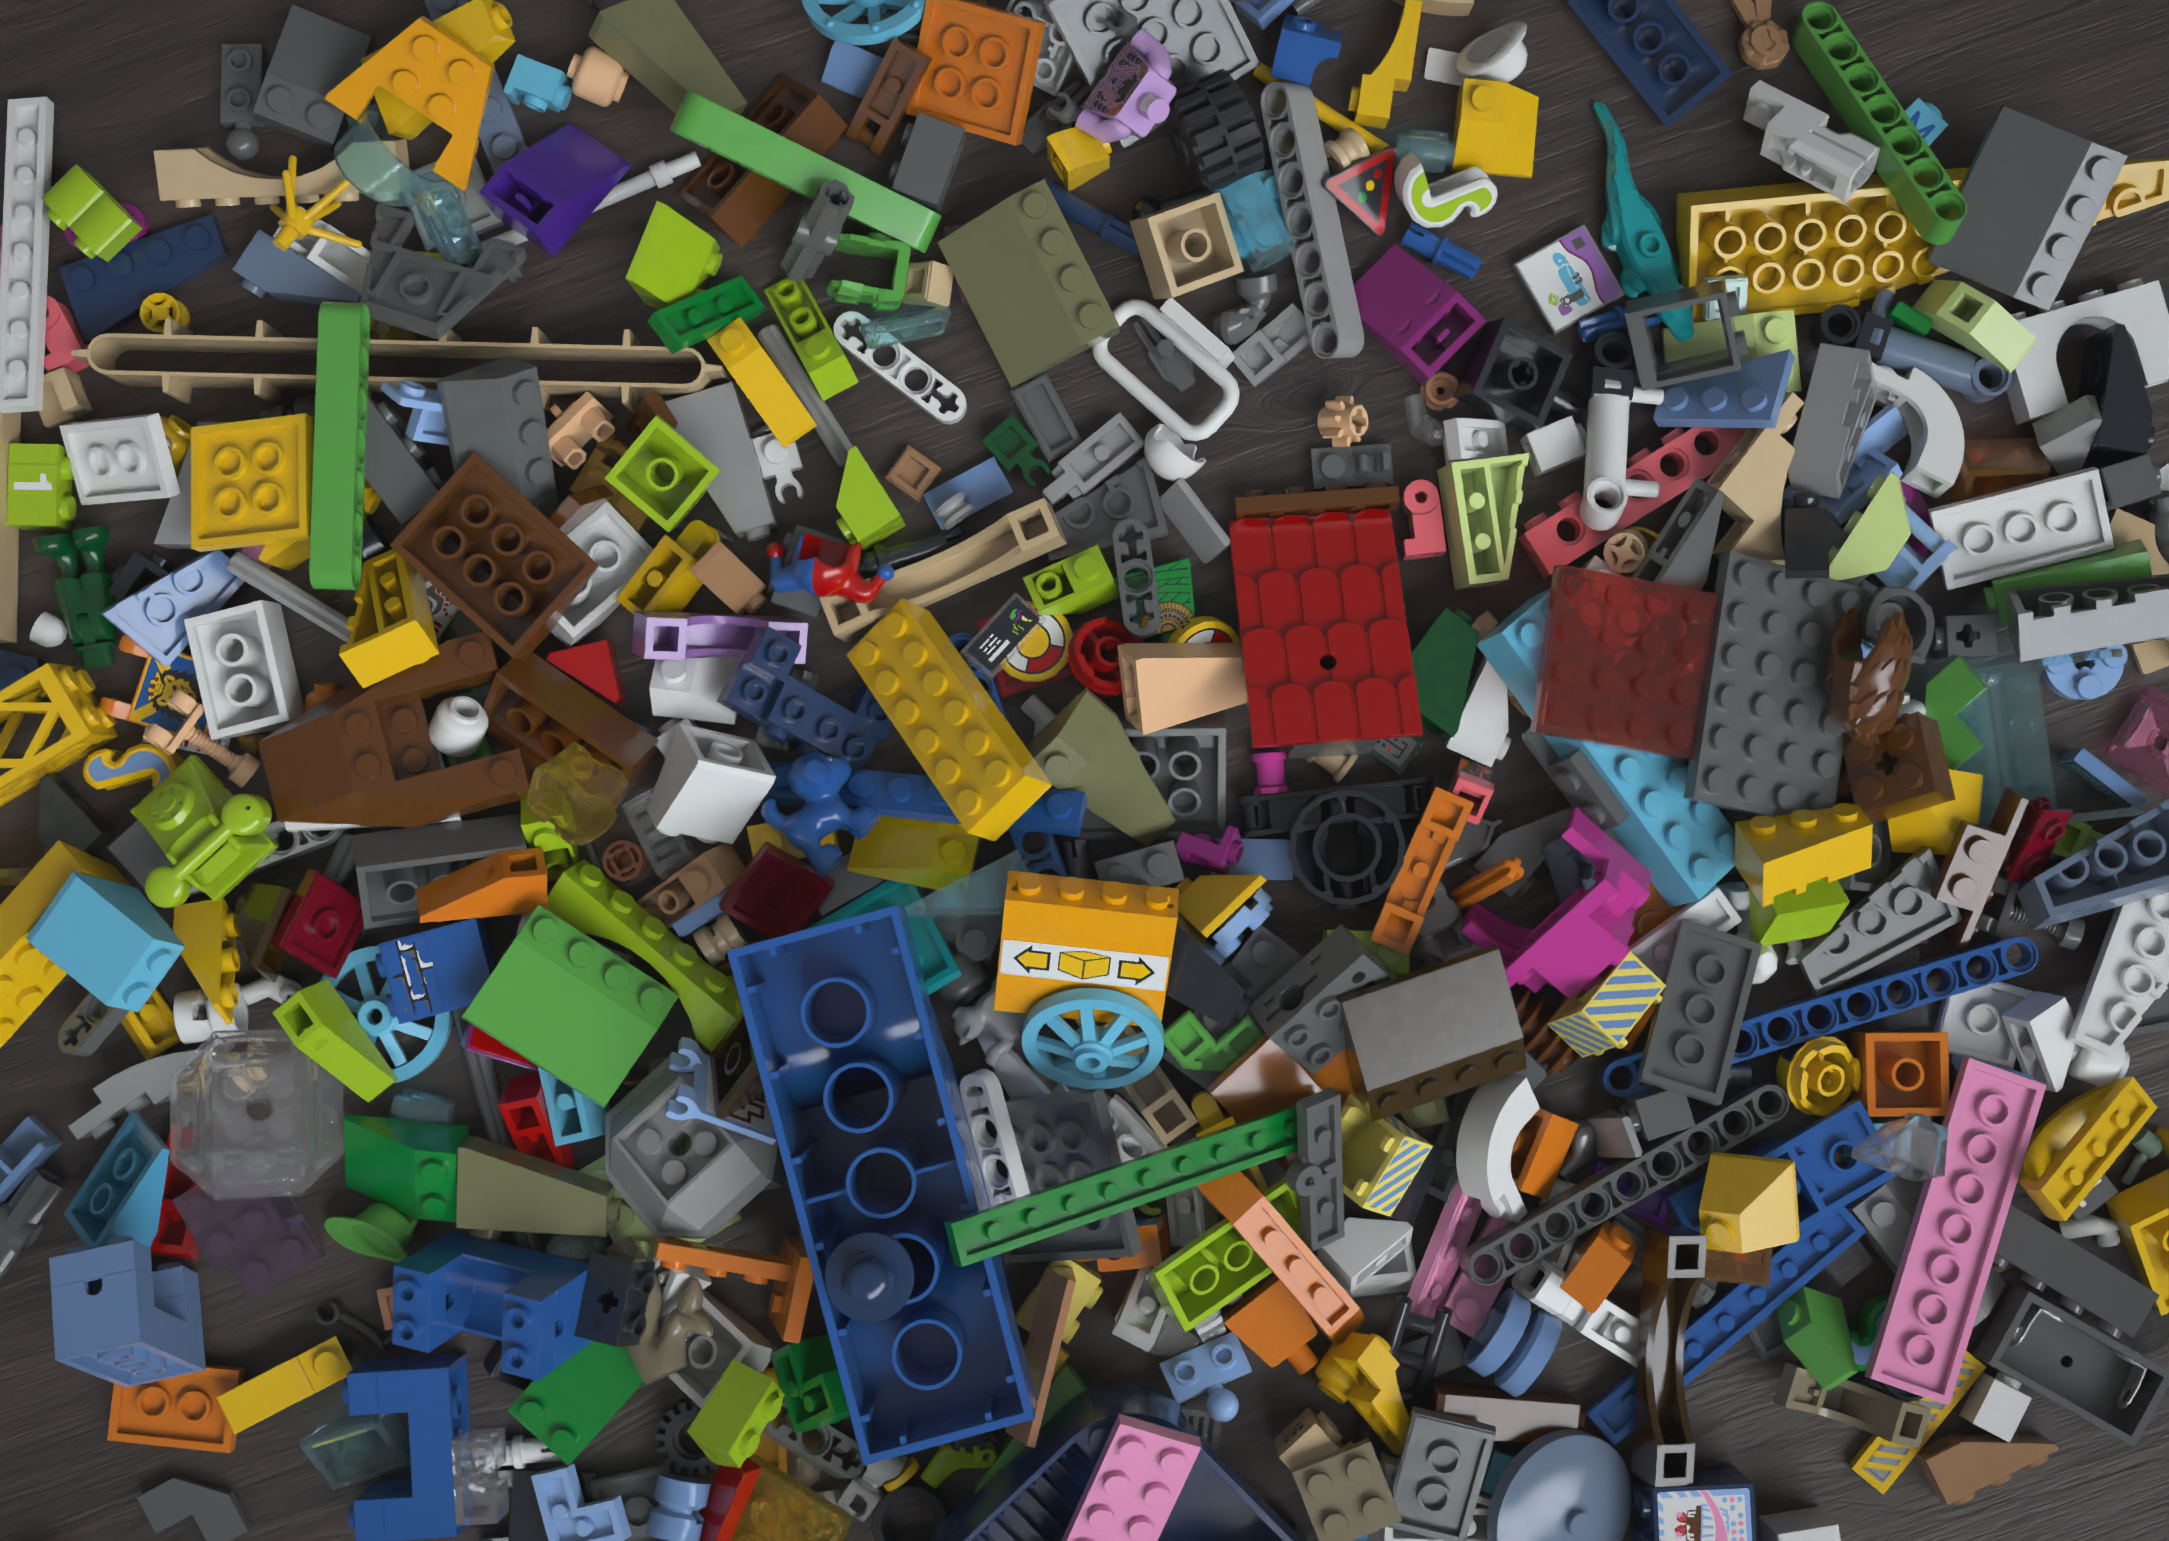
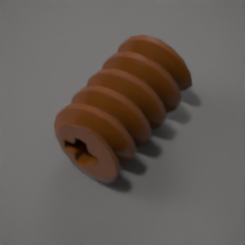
(1540, 1035)

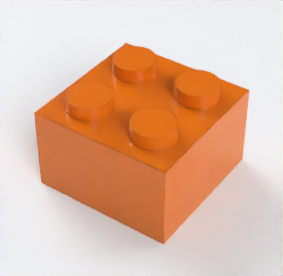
(1902, 1072)

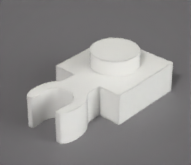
(779, 463)

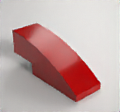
(173, 1235)

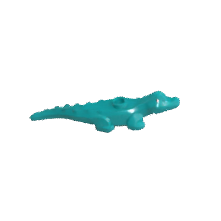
(1636, 233)

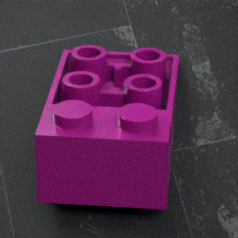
(1414, 314)

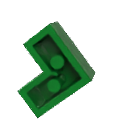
(810, 1383)

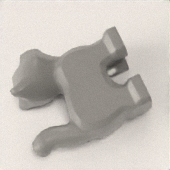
(1004, 1026)

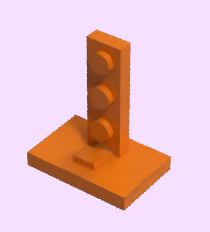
(789, 1271)

